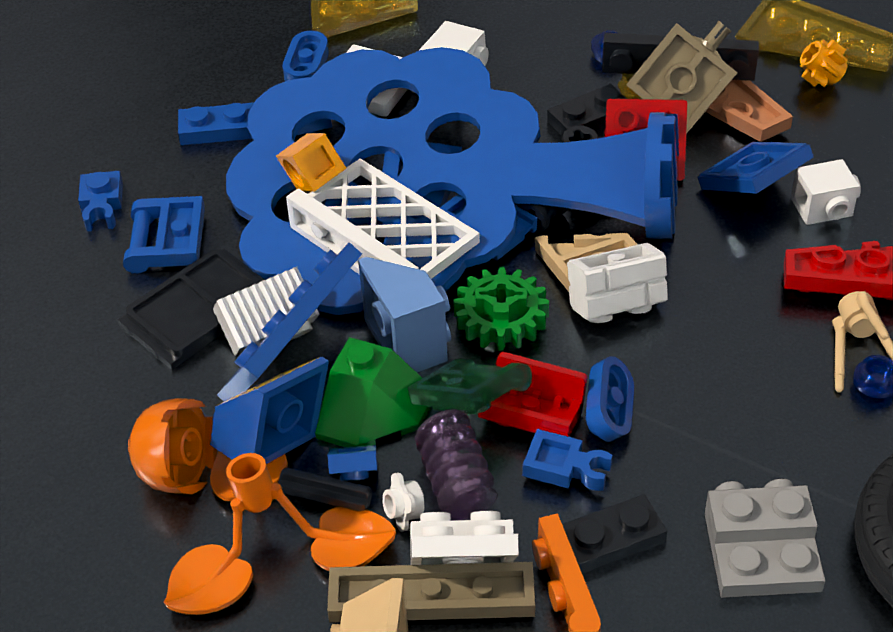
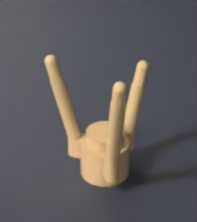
(860, 319)

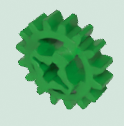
(501, 308)

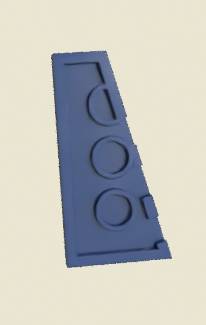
(283, 327)

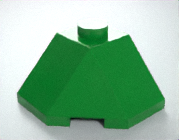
(368, 396)

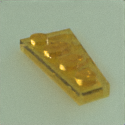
(794, 24)

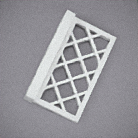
(331, 230)

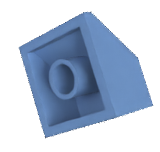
(405, 312)

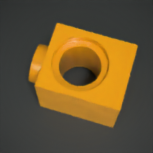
(311, 161)

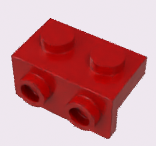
(549, 404)

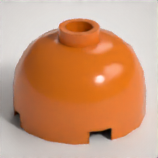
(172, 446)

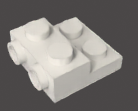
(477, 540)

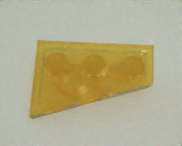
(340, 16)

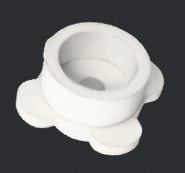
(403, 501)

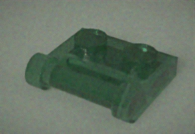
(469, 385)

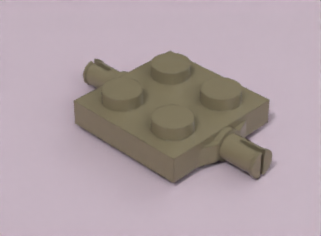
(685, 70)

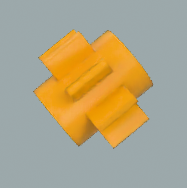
(823, 62)

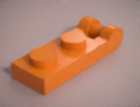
(567, 585)

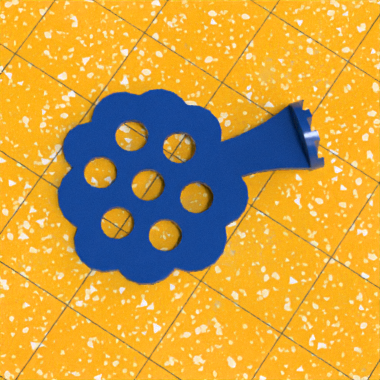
(613, 176)

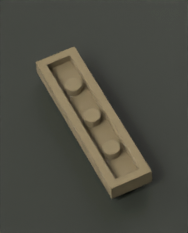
(443, 589)

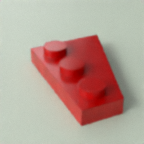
(841, 271)

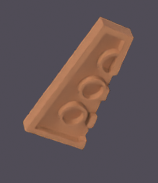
(750, 111)

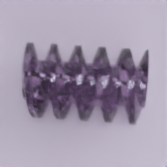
(455, 464)

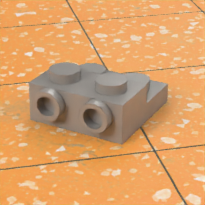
(763, 539)

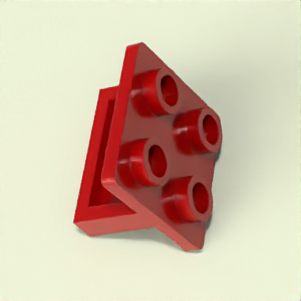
(633, 115)

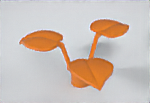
(214, 578)

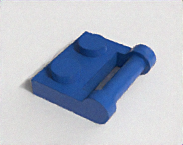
(177, 233)

